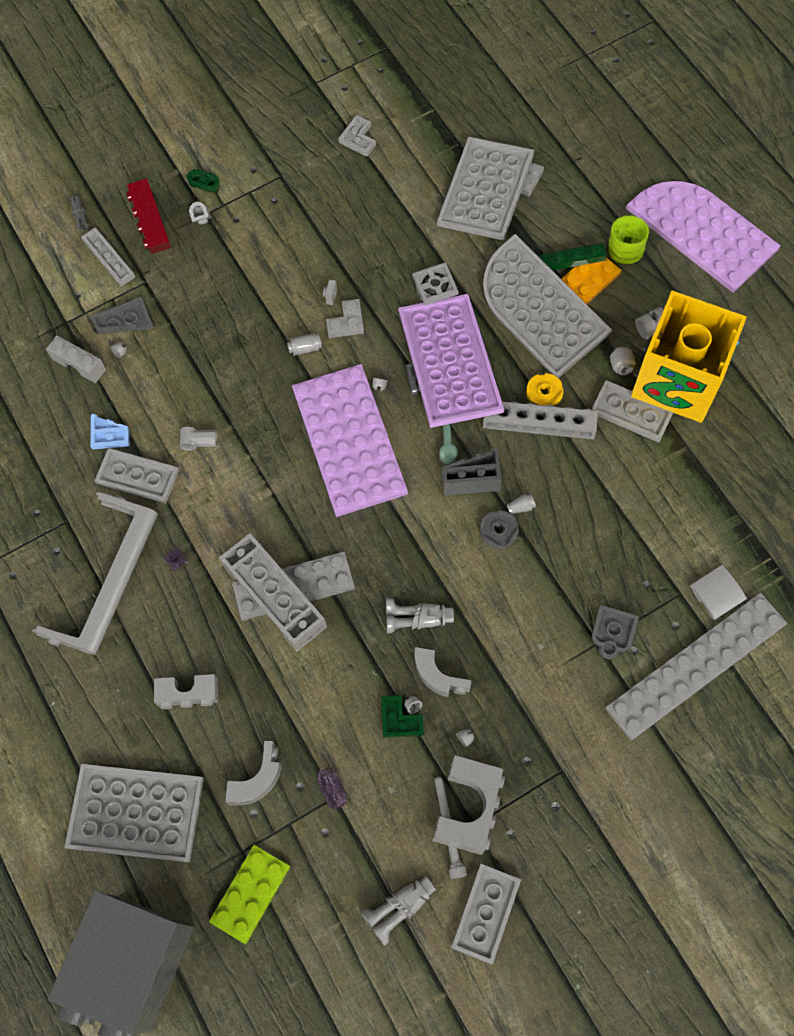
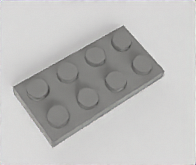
(618, 407)
(137, 475)
(486, 914)

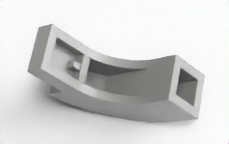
(259, 786)

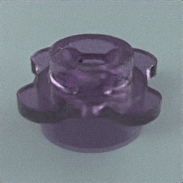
(176, 554)

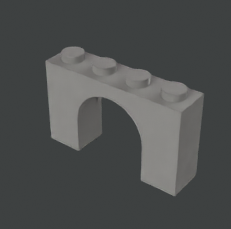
(486, 781)

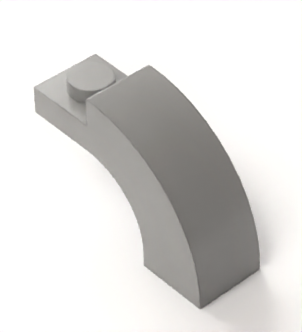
(434, 678)

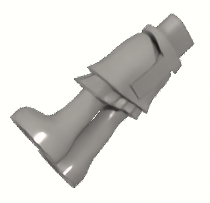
(424, 615)
(406, 900)

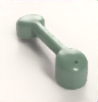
(448, 451)

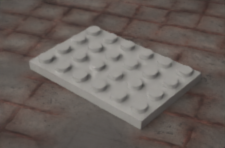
(485, 188)
(135, 813)

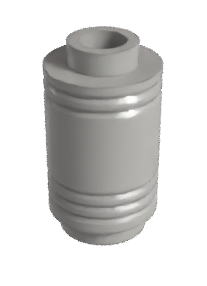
(304, 344)

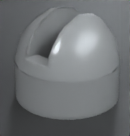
(118, 349)
(382, 383)
(414, 708)
(465, 737)

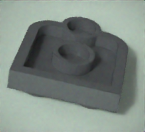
(613, 631)

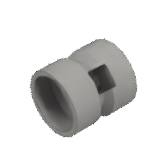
(648, 323)

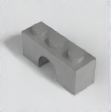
(69, 354)
(203, 692)

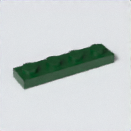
(574, 257)

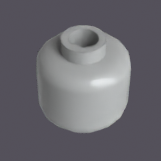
(622, 360)

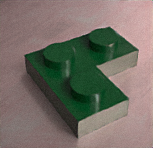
(396, 724)

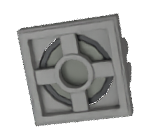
(436, 284)

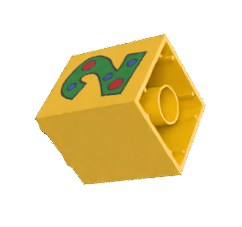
(688, 356)

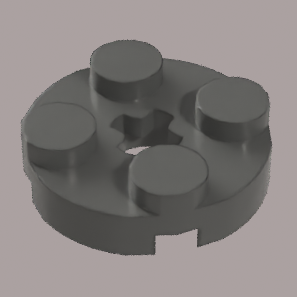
(497, 519)

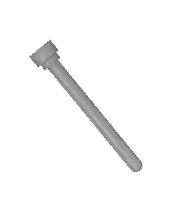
(457, 869)

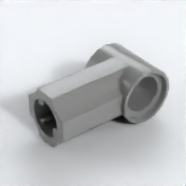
(192, 438)

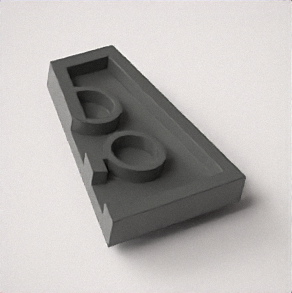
(122, 318)

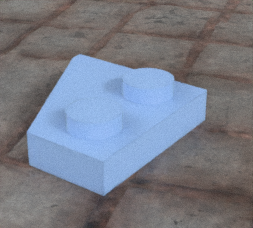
(108, 434)

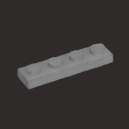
(108, 257)

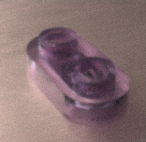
(331, 788)

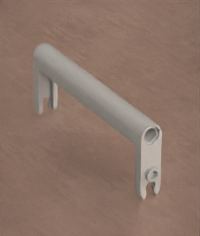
(115, 581)

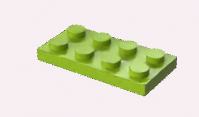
(249, 894)

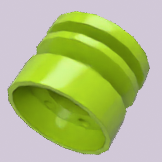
(628, 239)

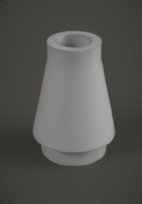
(521, 504)

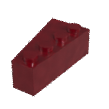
(149, 217)

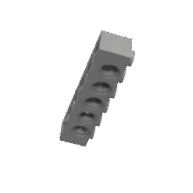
(547, 426)

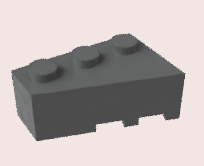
(473, 475)

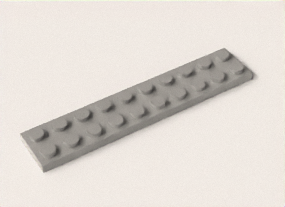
(695, 666)

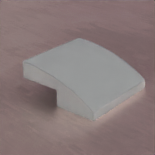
(718, 591)

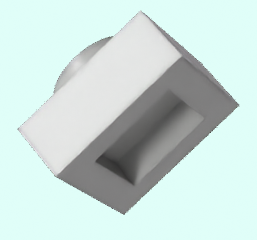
(330, 292)

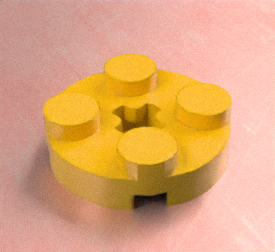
(545, 381)

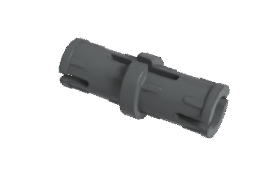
(79, 212)

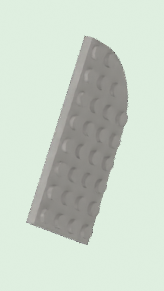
(540, 308)

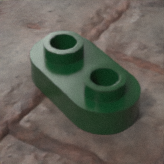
(206, 181)

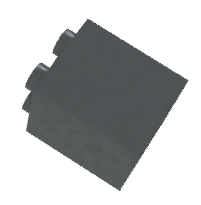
(119, 966)

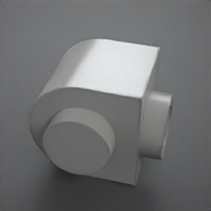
(199, 213)

